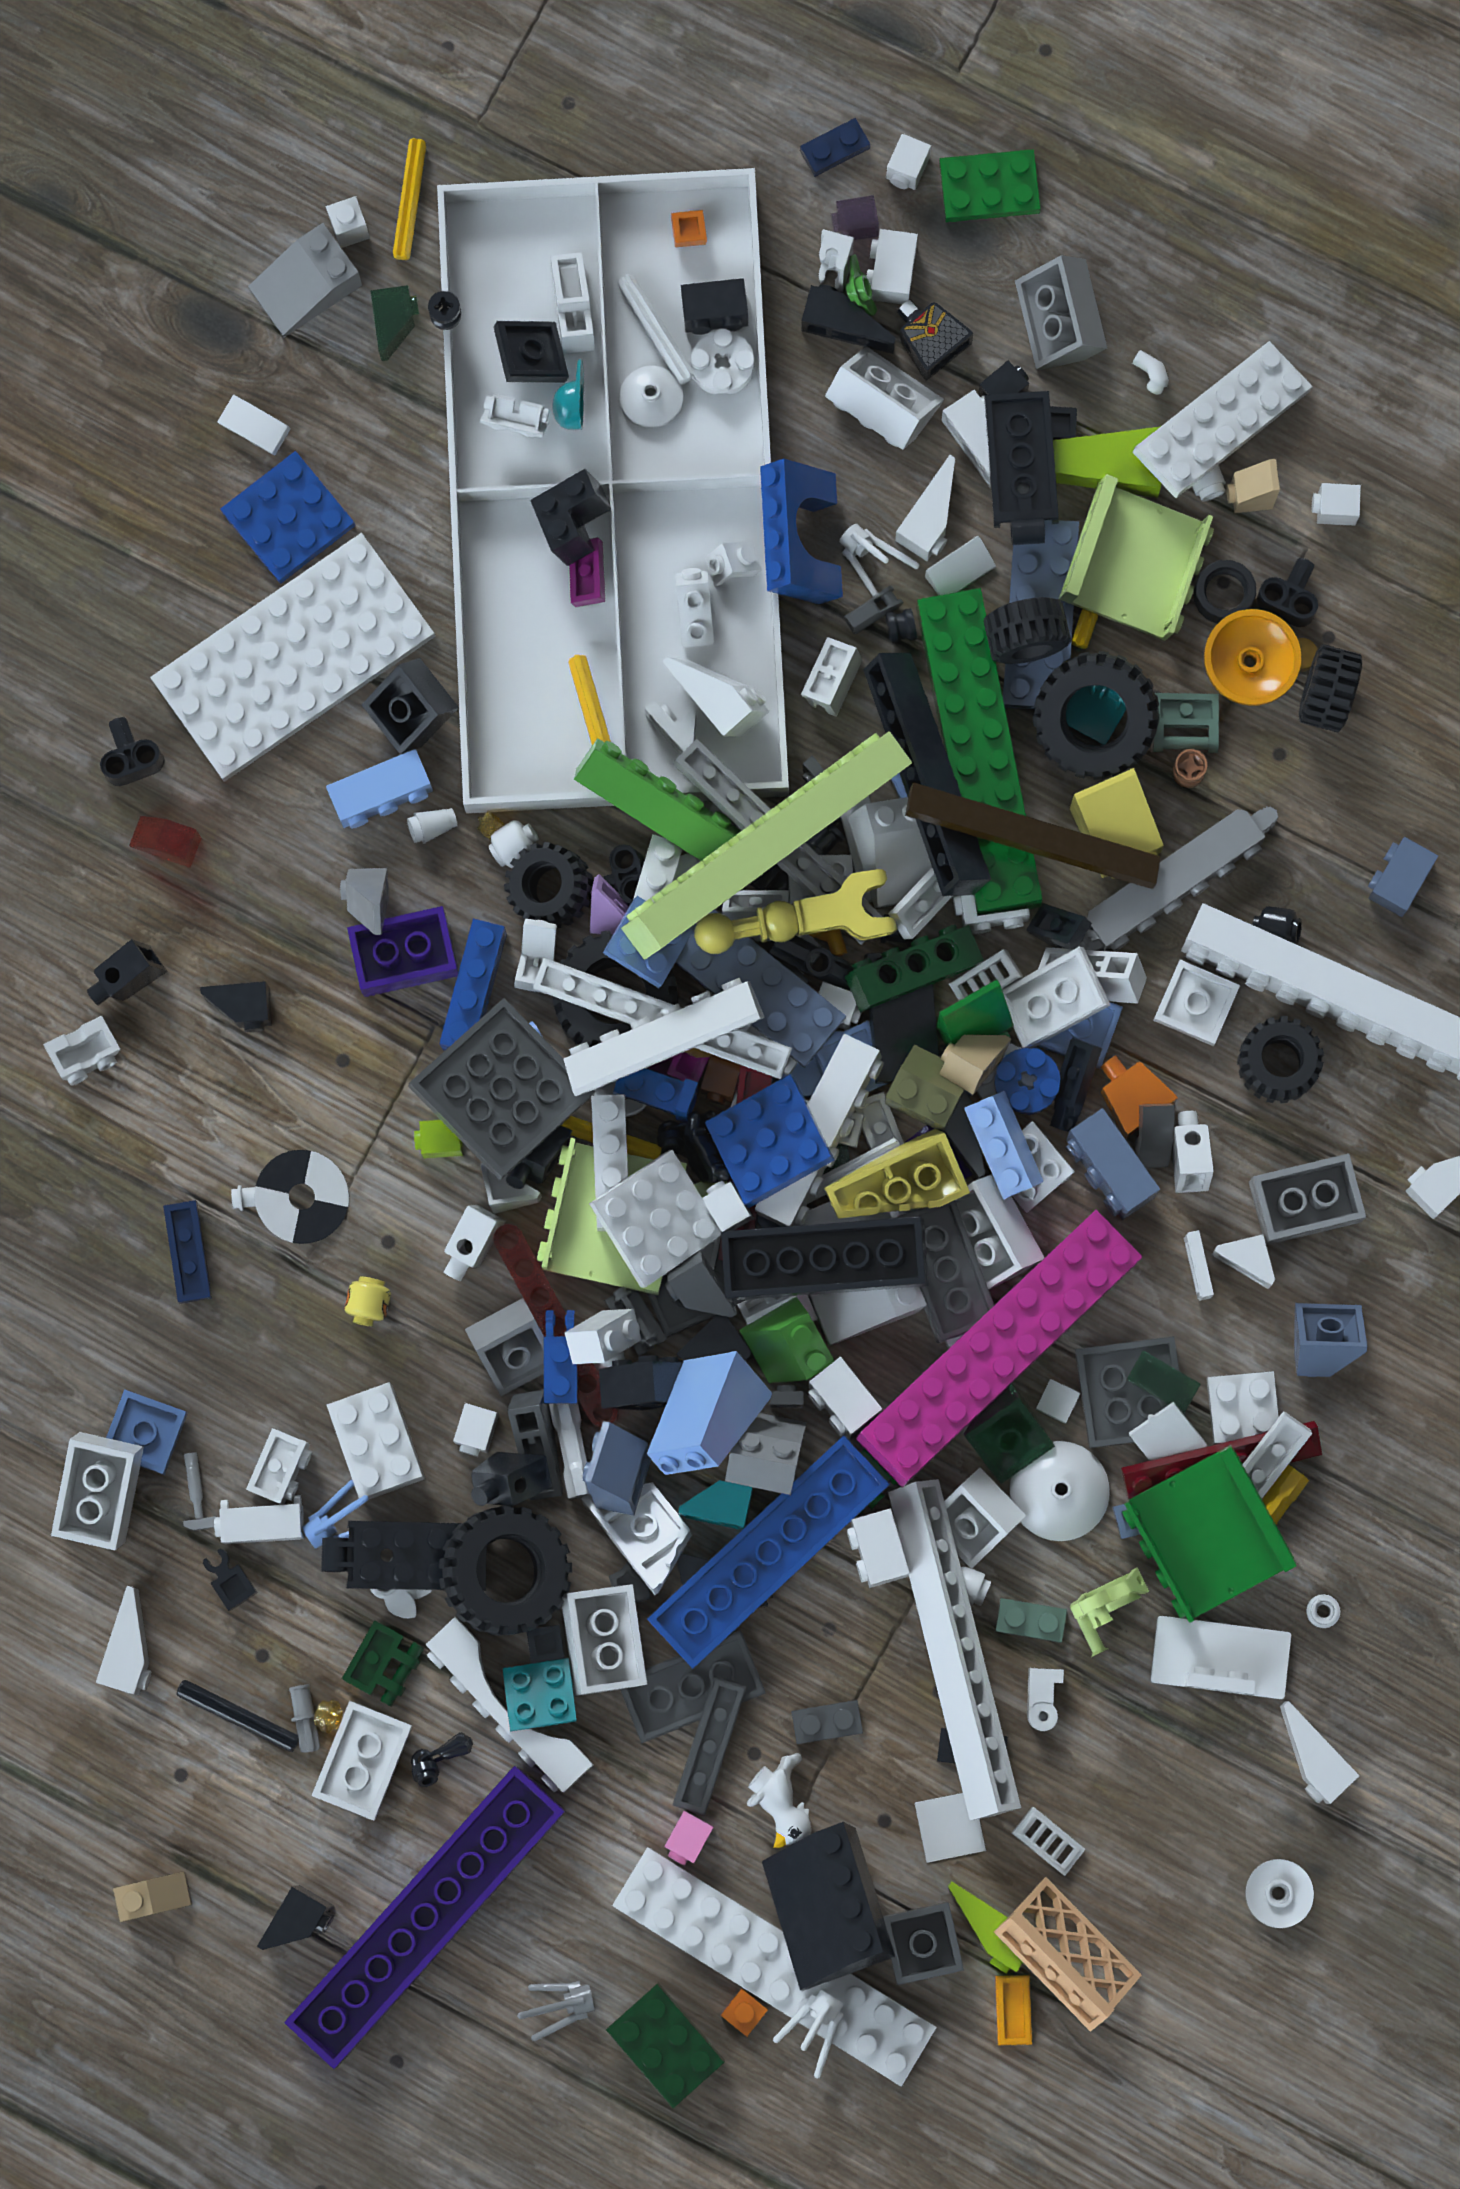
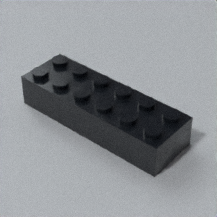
(824, 1258)

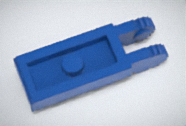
(559, 1372)

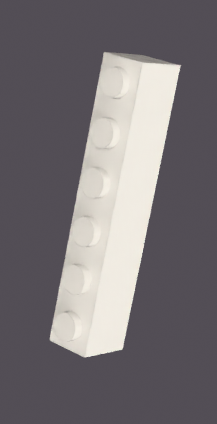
(832, 1107)

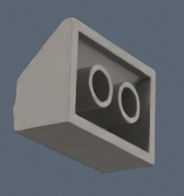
(1060, 313)

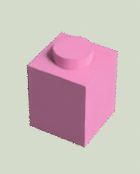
(688, 1838)

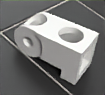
(1040, 1707)

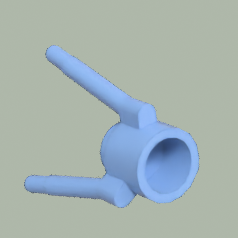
(323, 1527)

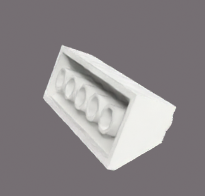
(662, 1038)

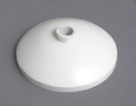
(1068, 1515)

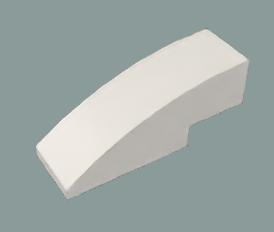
(572, 303)

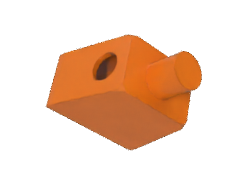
(1131, 1089)

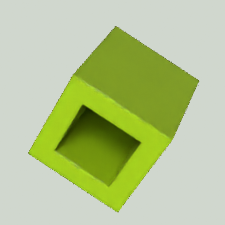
(437, 1140)

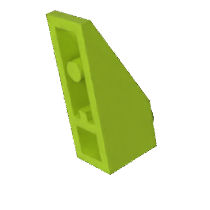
(984, 1922)

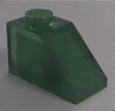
(393, 317)

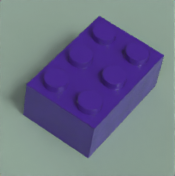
(407, 954)

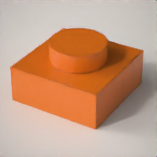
(688, 228)
(744, 2012)

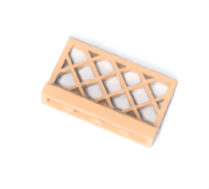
(1055, 1967)

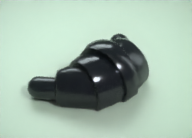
(702, 1152)

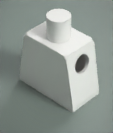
(1191, 1154)
(479, 1228)

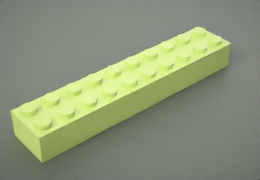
(764, 843)

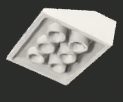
(858, 1312)

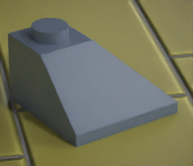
(1327, 1338)

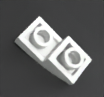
(254, 425)

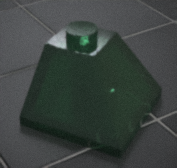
(1008, 1435)

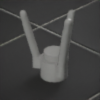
(577, 2000)

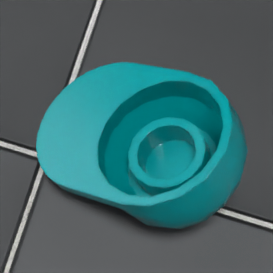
(569, 402)

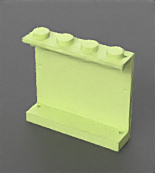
(1136, 561)
(573, 1240)

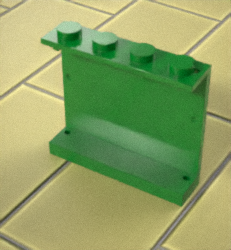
(1208, 1533)

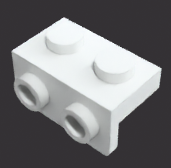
(279, 1466)

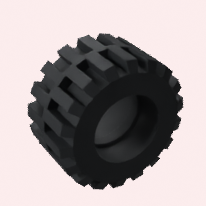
(1027, 630)
(1330, 688)
(528, 871)
(1292, 1035)

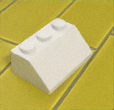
(883, 397)
(997, 1233)
(603, 1640)

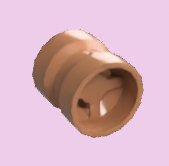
(1190, 761)

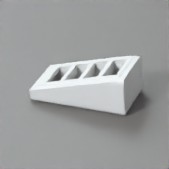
(979, 970)
(1028, 1821)

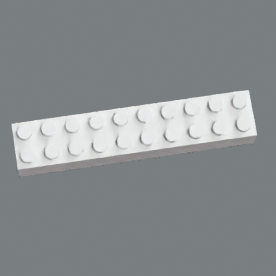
(1325, 988)

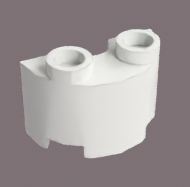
(83, 1051)

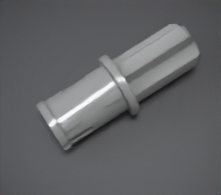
(304, 1718)

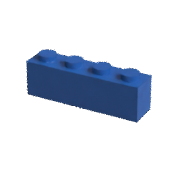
(474, 979)

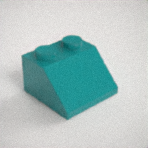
(720, 1504)

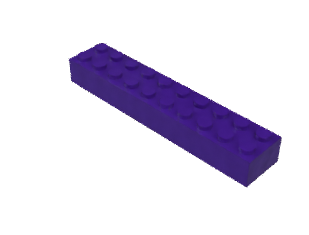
(424, 1917)

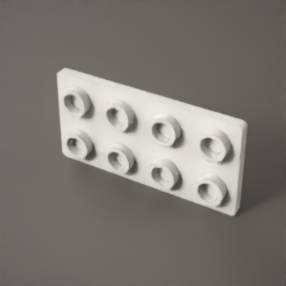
(1220, 1657)

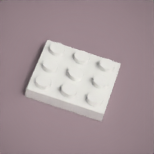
(656, 1218)

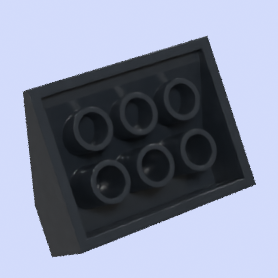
(827, 1906)

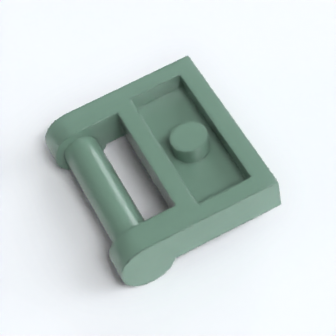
(1187, 711)

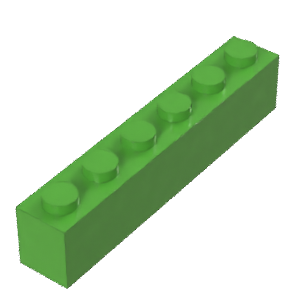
(653, 800)

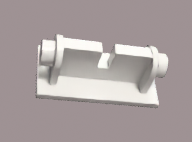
(529, 420)

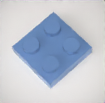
(655, 967)
(148, 1425)

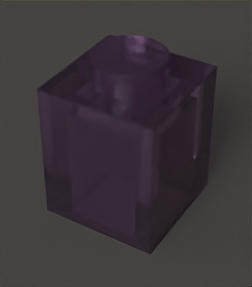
(856, 218)

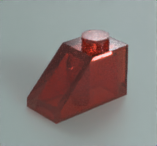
(166, 840)

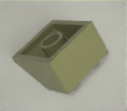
(923, 1092)

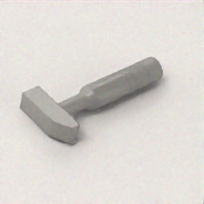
(196, 1494)

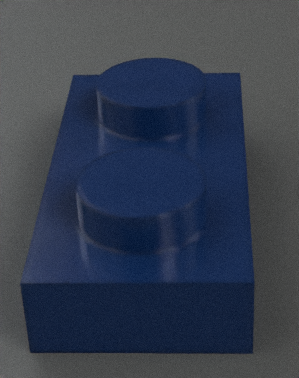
(835, 147)

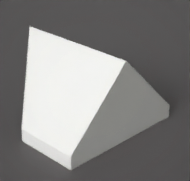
(504, 1197)

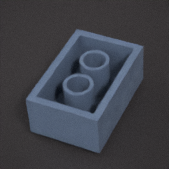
(1111, 1165)

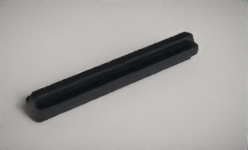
(237, 1715)

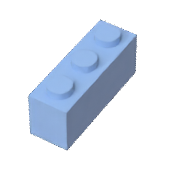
(380, 789)
(1003, 1145)

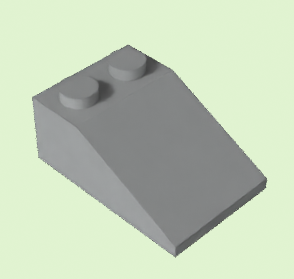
(305, 280)
(767, 1454)

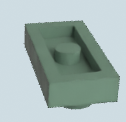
(1031, 1620)

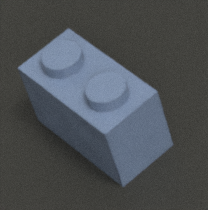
(1402, 876)

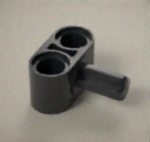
(1291, 593)
(129, 753)
(623, 879)

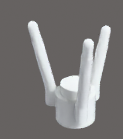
(861, 542)
(824, 2009)

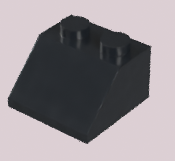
(297, 1918)

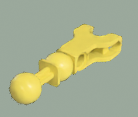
(811, 915)

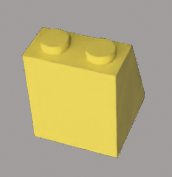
(1117, 813)

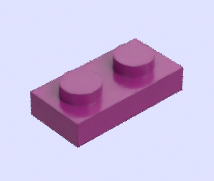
(587, 577)

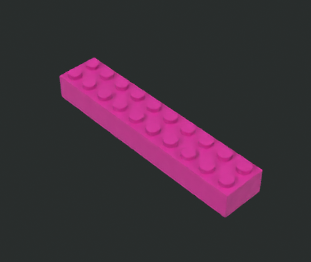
(998, 1348)

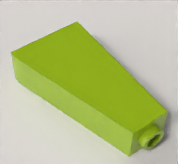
(1089, 458)

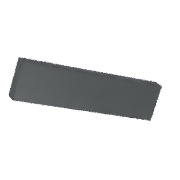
(709, 1745)

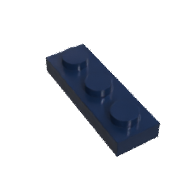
(187, 1252)

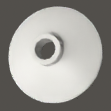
(653, 410)
(1297, 1893)

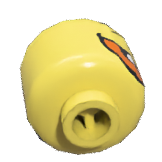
(367, 1301)

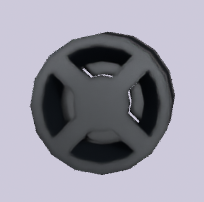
(447, 317)
(901, 626)

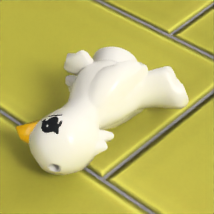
(775, 1796)

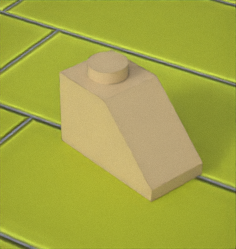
(1254, 487)
(973, 1059)
(152, 1896)

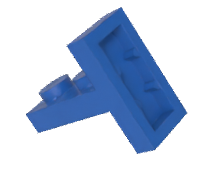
(660, 1092)

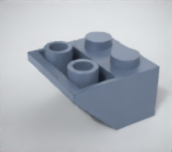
(616, 1469)

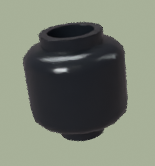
(1280, 922)

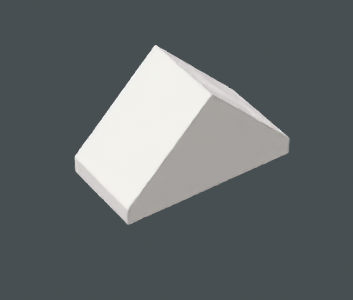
(1249, 1258)

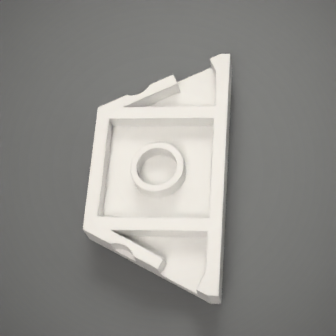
(650, 1538)

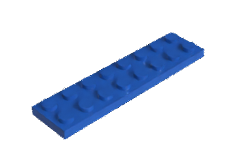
(768, 1552)

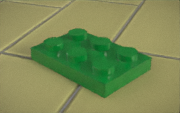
(989, 185)

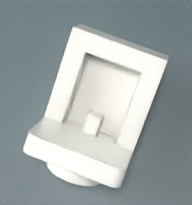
(732, 560)

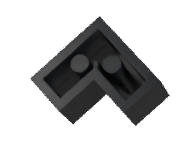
(566, 510)

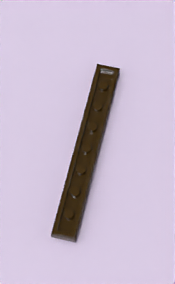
(1032, 835)

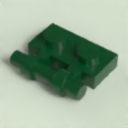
(374, 1657)

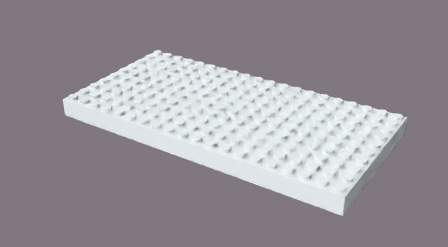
(668, 487)

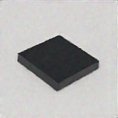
(531, 351)

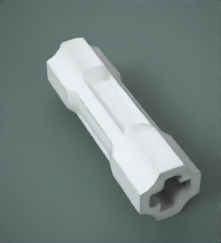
(567, 1423)

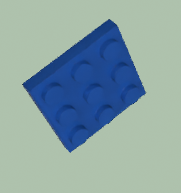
(287, 517)
(769, 1141)

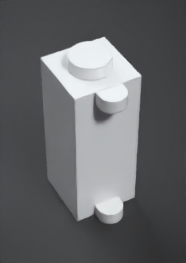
(260, 1523)

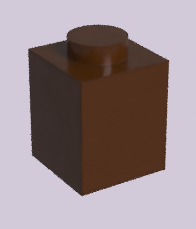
(720, 1080)

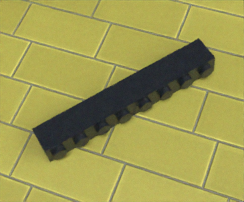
(908, 717)

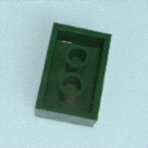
(665, 2045)

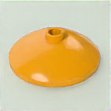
(1263, 639)

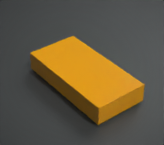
(1013, 2010)

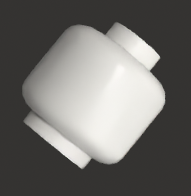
(511, 840)

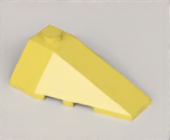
(905, 1178)

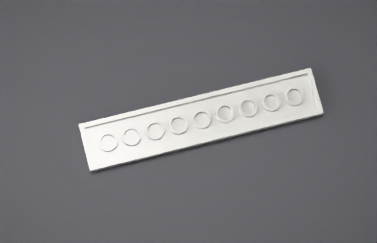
(758, 1960)

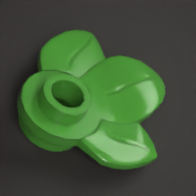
(860, 288)

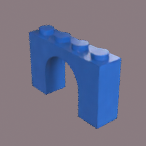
(789, 566)

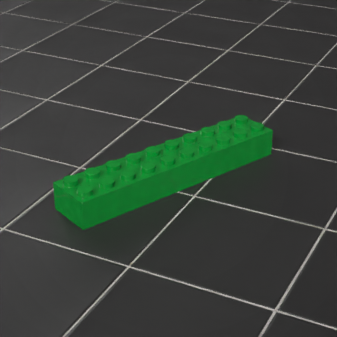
(977, 736)

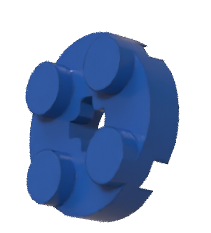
(1034, 1063)

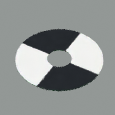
(273, 1196)

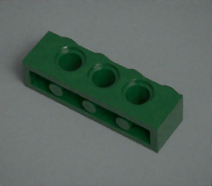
(871, 991)

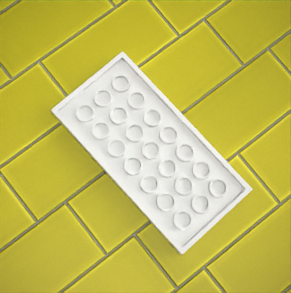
(292, 657)

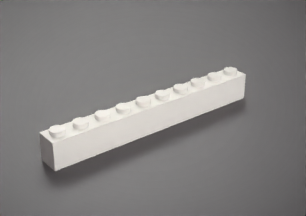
(954, 1650)

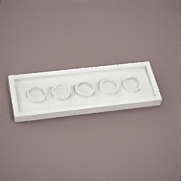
(1222, 419)

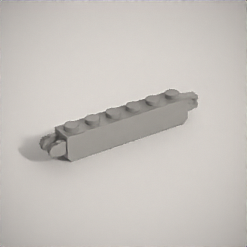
(1178, 876)

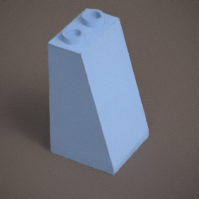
(707, 1413)

